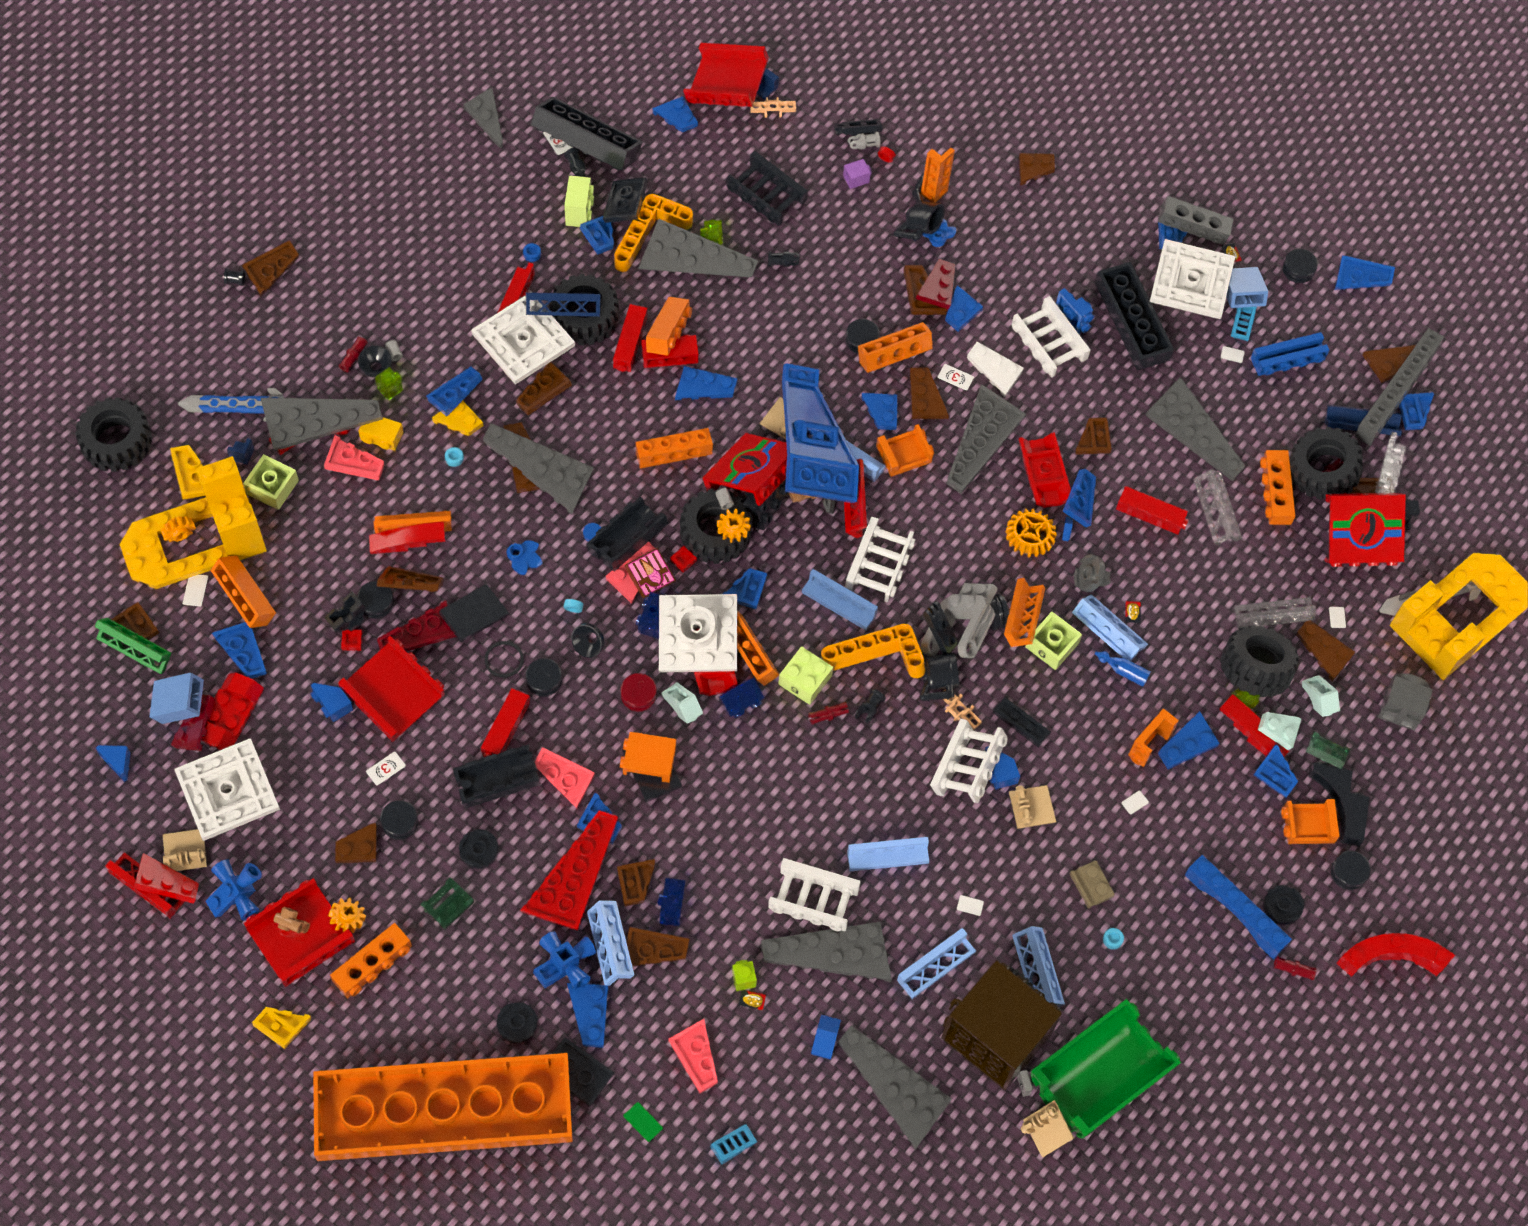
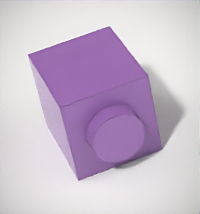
(857, 173)

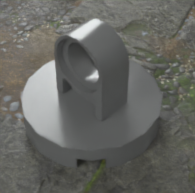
(1091, 574)

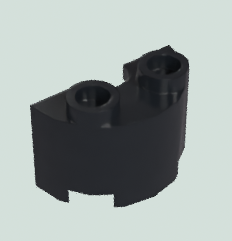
(347, 616)

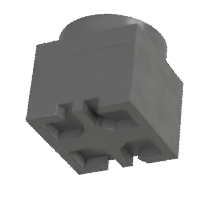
(1405, 701)

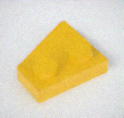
(460, 419)

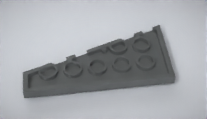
(303, 420)
(1188, 422)
(986, 431)
(546, 468)
(848, 952)
(903, 1092)

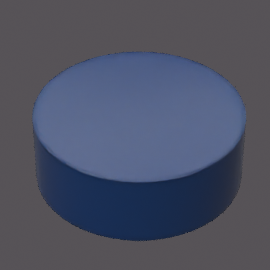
(532, 252)
(590, 531)

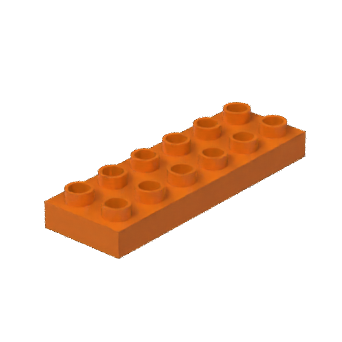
(441, 1107)

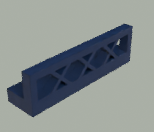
(562, 297)
(1350, 419)

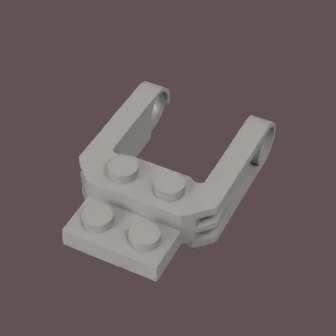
(972, 604)

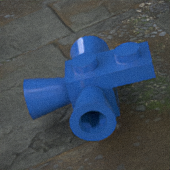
(234, 889)
(564, 961)

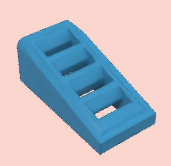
(1250, 310)
(723, 1158)

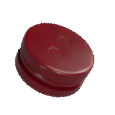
(638, 692)

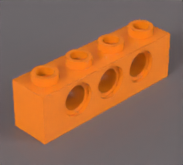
(895, 347)
(674, 448)
(1279, 461)
(374, 950)

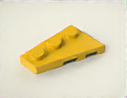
(185, 466)

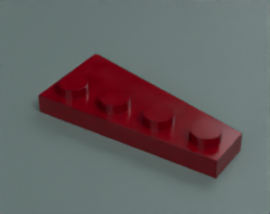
(421, 631)

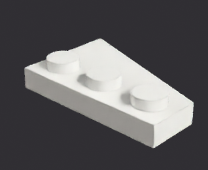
(997, 368)

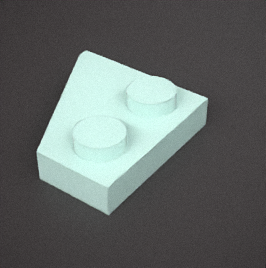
(1280, 728)

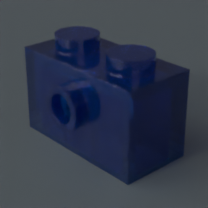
(649, 620)
(741, 697)
(672, 901)

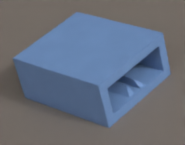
(1246, 288)
(176, 698)

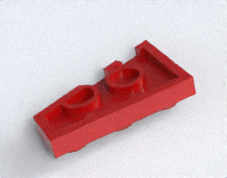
(164, 881)

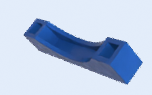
(1262, 928)

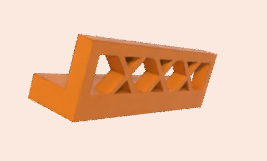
(937, 174)
(389, 522)
(1018, 613)

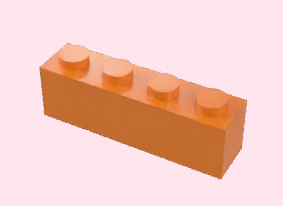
(668, 325)
(243, 591)
(754, 653)

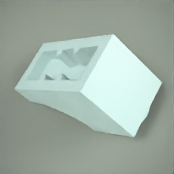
(1322, 694)
(683, 702)

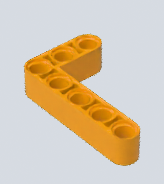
(663, 209)
(876, 645)

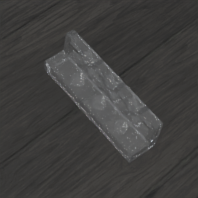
(1390, 466)
(1223, 504)
(1275, 616)

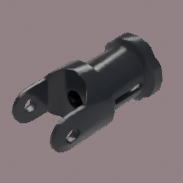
(577, 165)
(785, 259)
(870, 705)

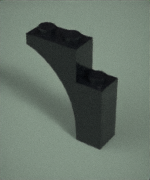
(1351, 806)

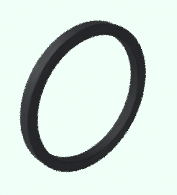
(509, 674)

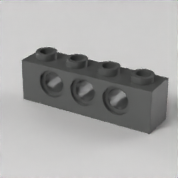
(1195, 220)

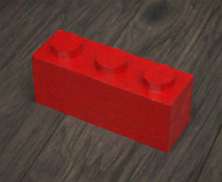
(683, 353)

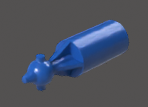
(1125, 668)

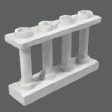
(1059, 323)
(862, 562)
(957, 749)
(810, 876)

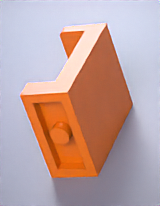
(905, 451)
(1162, 724)
(649, 755)
(1310, 823)

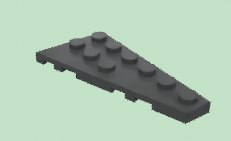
(686, 252)

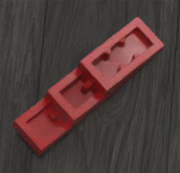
(407, 537)
(1248, 723)

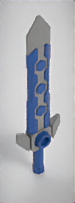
(238, 404)

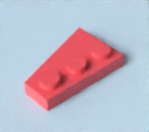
(347, 459)
(621, 579)
(564, 775)
(695, 1055)

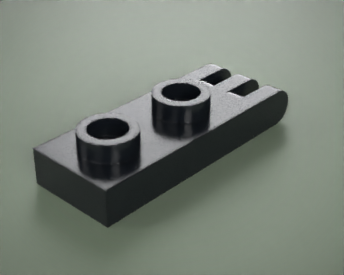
(940, 628)

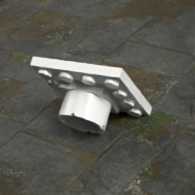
(1192, 279)
(522, 341)
(703, 650)
(226, 789)

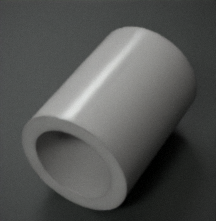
(394, 350)
(724, 498)

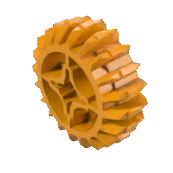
(1035, 524)

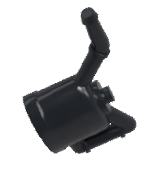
(921, 217)
(939, 674)

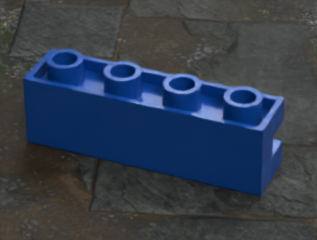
(1289, 354)

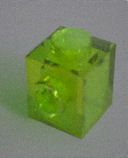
(712, 231)
(389, 383)

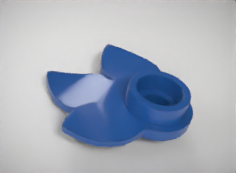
(941, 235)
(526, 558)

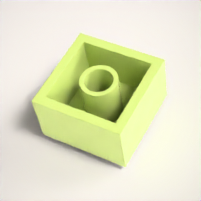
(578, 201)
(270, 482)
(1054, 640)
(805, 675)

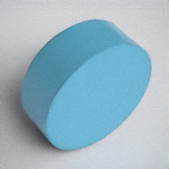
(454, 457)
(573, 605)
(1113, 938)

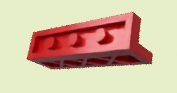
(519, 285)
(856, 512)
(125, 877)

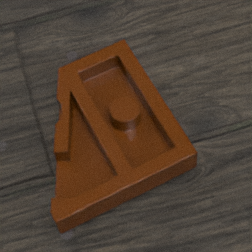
(1035, 166)
(1095, 438)
(358, 846)
(635, 881)

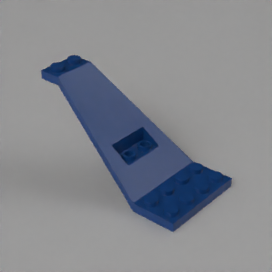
(813, 464)

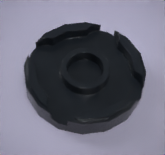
(478, 849)
(1283, 904)
(517, 1022)

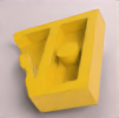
(280, 1025)

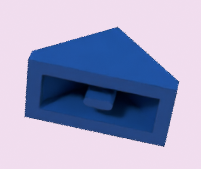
(117, 758)
(825, 1037)

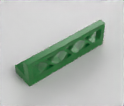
(136, 643)

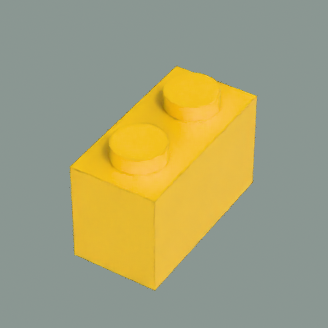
(383, 433)

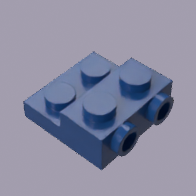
(1076, 311)

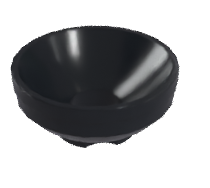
(373, 355)
(583, 643)

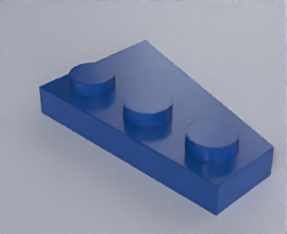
(1362, 274)
(454, 391)
(242, 649)

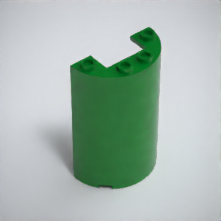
(1103, 1069)

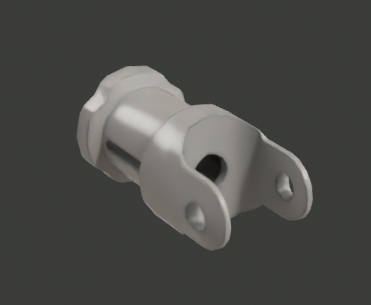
(863, 141)

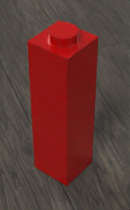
(630, 338)
(1152, 510)
(506, 723)

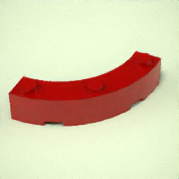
(1396, 947)

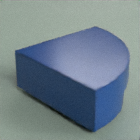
(1067, 528)

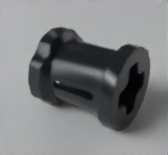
(235, 277)

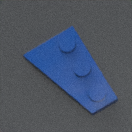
(701, 383)
(1081, 498)
(1189, 742)
(590, 1013)

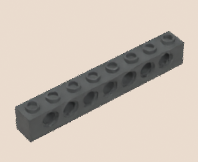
(1399, 387)

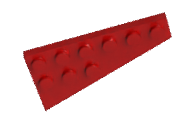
(570, 883)

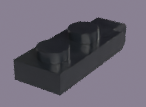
(858, 127)

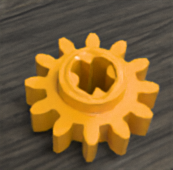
(733, 525)
(178, 529)
(347, 915)

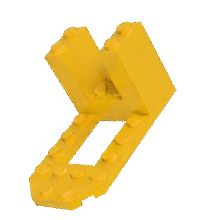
(232, 514)
(1435, 637)

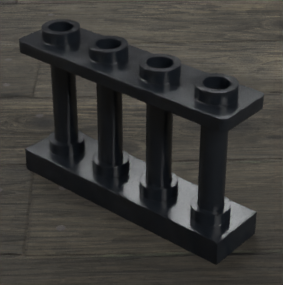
(773, 174)

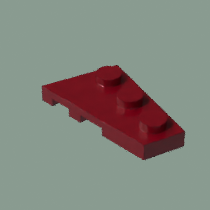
(193, 729)

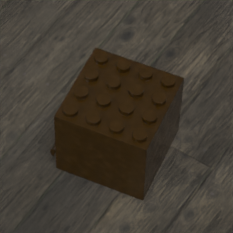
(1000, 1024)

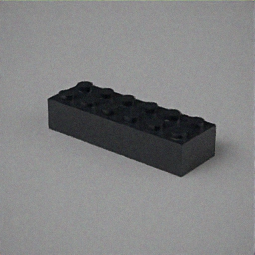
(586, 133)
(1134, 316)

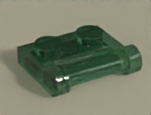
(1327, 750)
(451, 908)

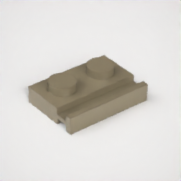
(1092, 884)

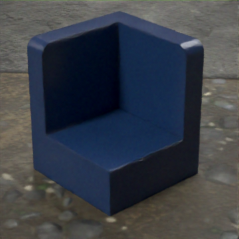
(768, 84)
(241, 451)

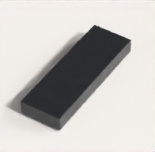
(1021, 722)

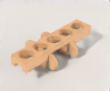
(766, 104)
(952, 708)

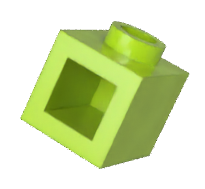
(744, 975)

